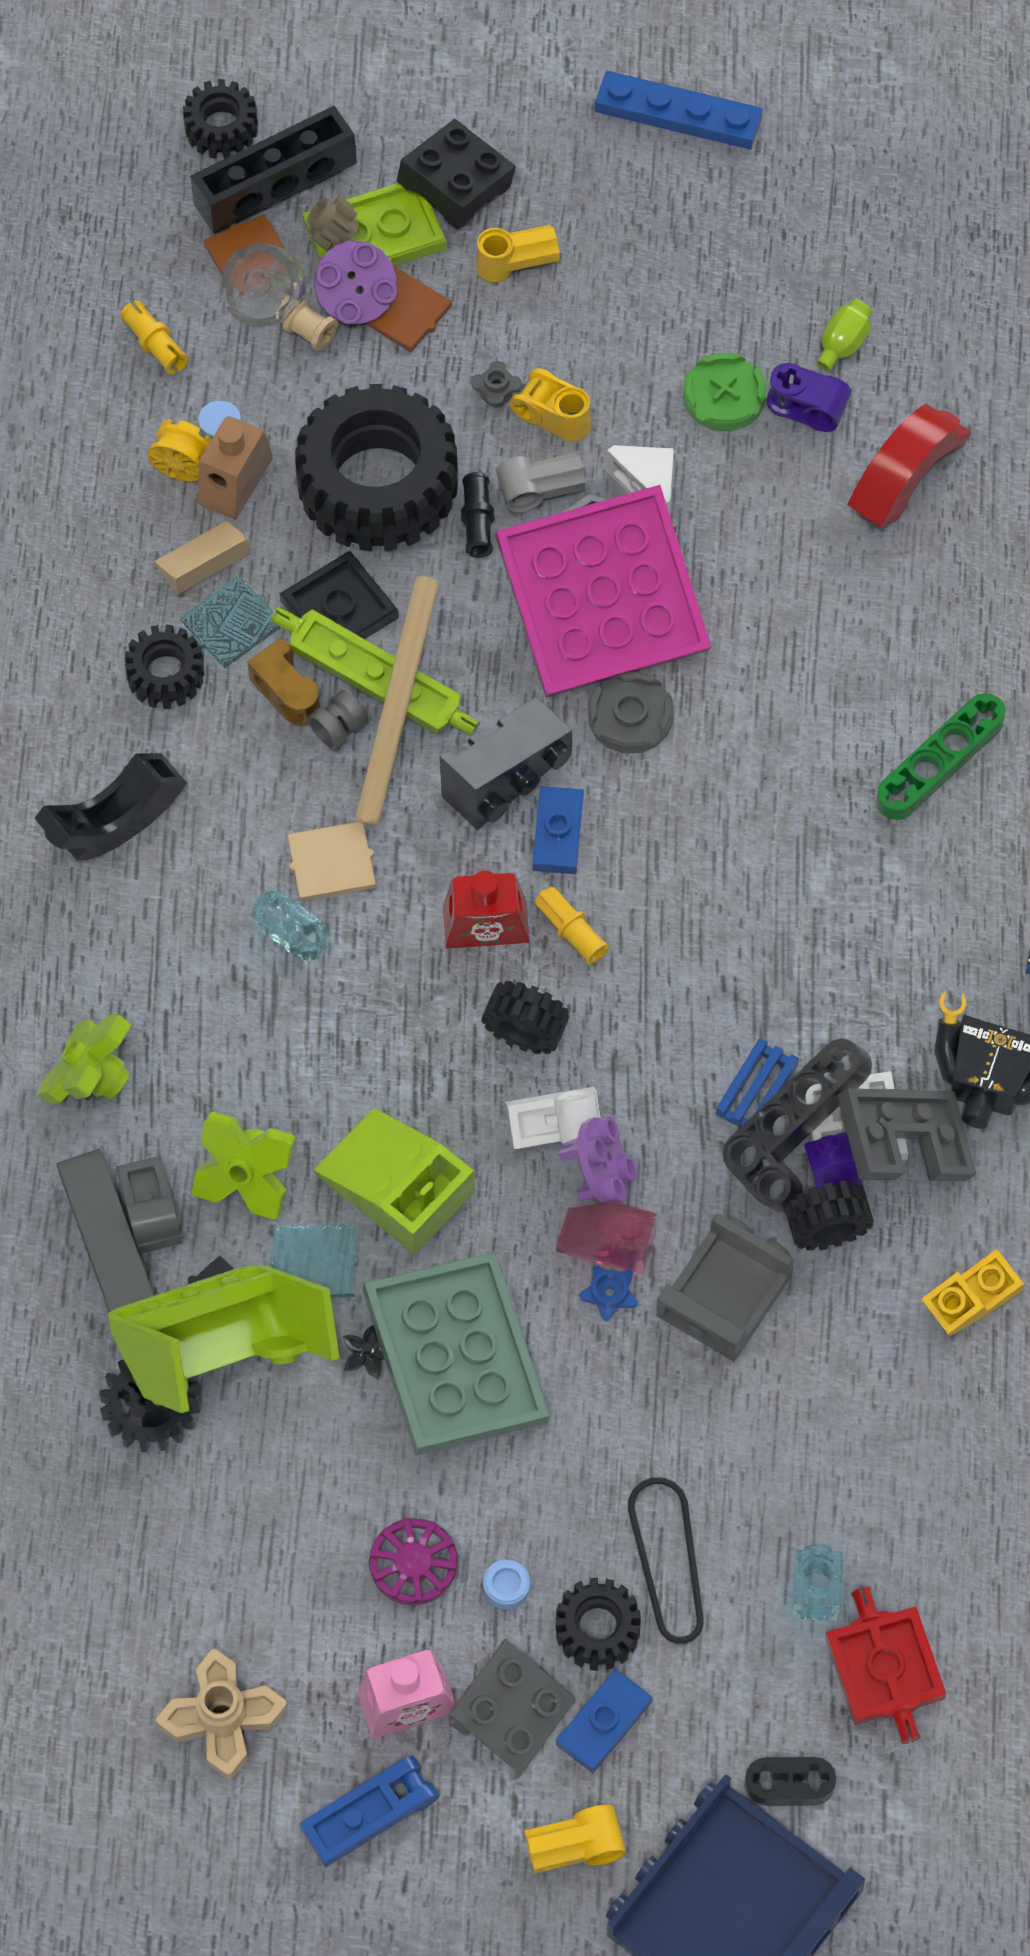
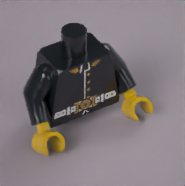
(983, 1064)

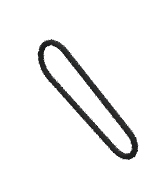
(691, 1556)

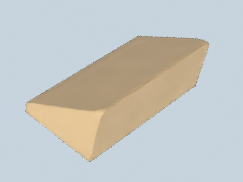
(203, 557)

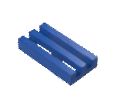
(774, 1057)

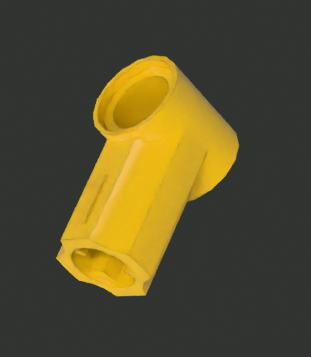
(514, 251)
(588, 1838)

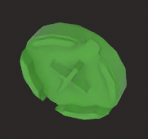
(724, 392)

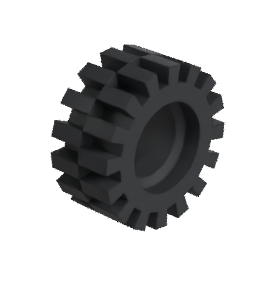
(215, 100)
(161, 645)
(525, 1017)
(829, 1215)
(592, 1651)

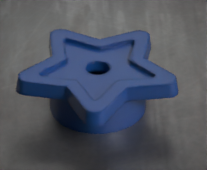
(613, 1280)

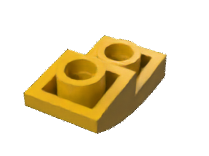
(973, 1294)

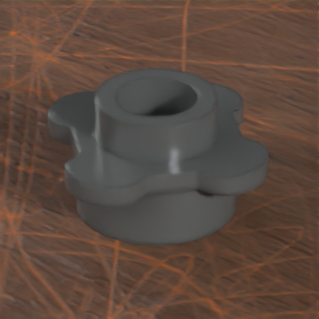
(496, 394)

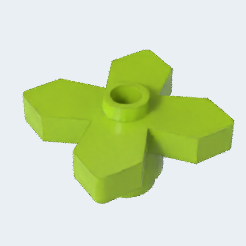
(89, 1062)
(243, 1163)

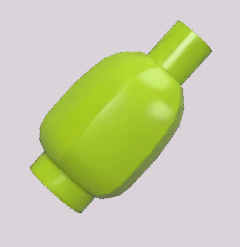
(844, 333)

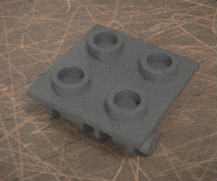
(511, 1707)

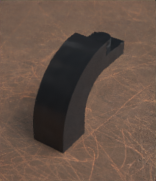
(117, 812)

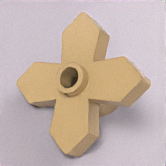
(245, 1710)

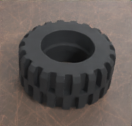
(371, 421)

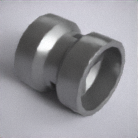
(337, 719)

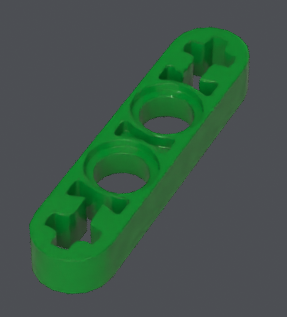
(937, 753)

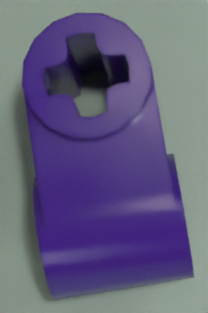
(811, 399)

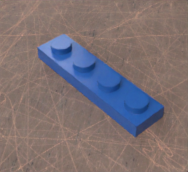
(678, 109)

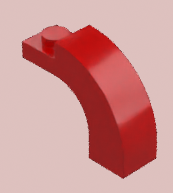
(904, 461)

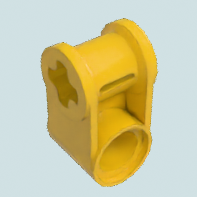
(548, 401)

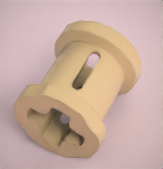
(311, 326)

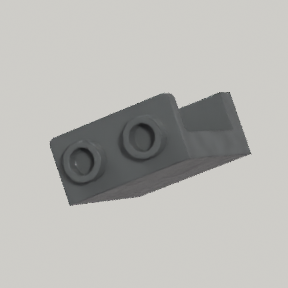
(726, 1287)

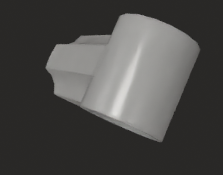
(529, 482)

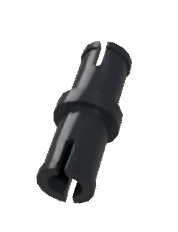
(477, 514)

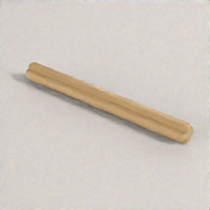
(397, 701)

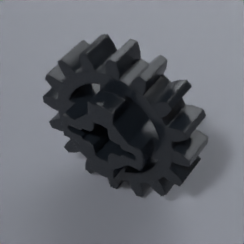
(146, 1422)

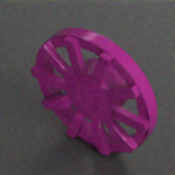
(413, 1561)

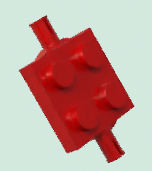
(885, 1665)

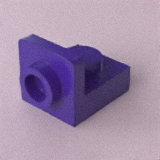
(832, 1160)

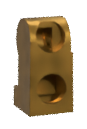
(282, 685)

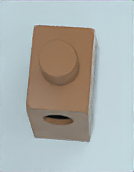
(234, 455)

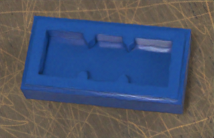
(558, 830)
(604, 1721)

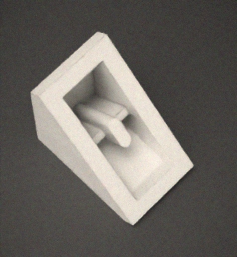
(642, 468)

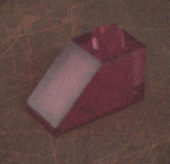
(609, 1235)

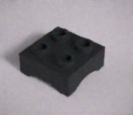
(456, 172)

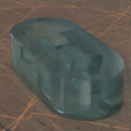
(295, 918)

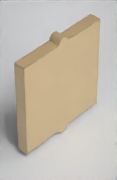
(331, 861)

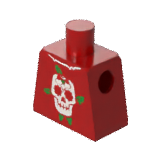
(485, 911)

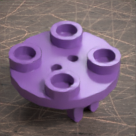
(372, 272)
(601, 1160)

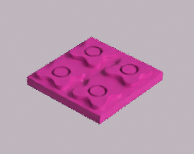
(602, 590)

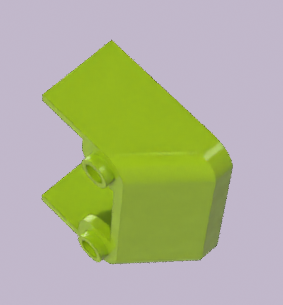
(221, 1323)

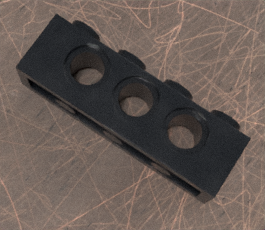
(273, 169)

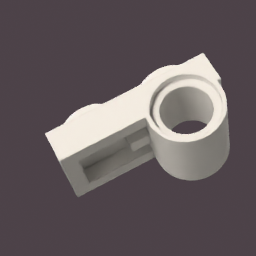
(550, 1117)

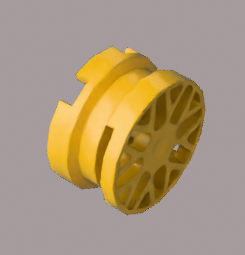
(178, 450)

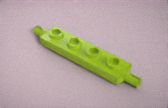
(370, 669)

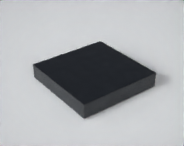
(344, 595)

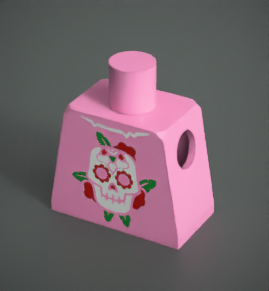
(405, 1693)

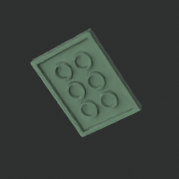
(455, 1353)

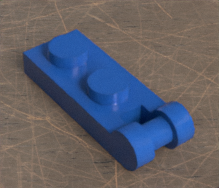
(367, 1811)

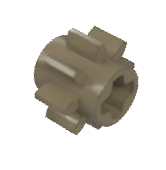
(332, 222)

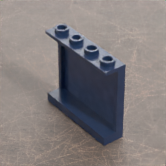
(732, 1888)

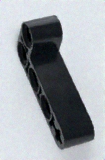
(803, 1120)

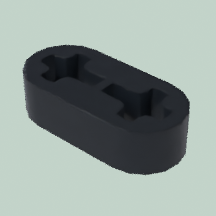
(790, 1769)

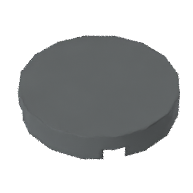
(630, 712)

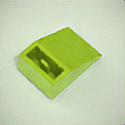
(398, 1178)

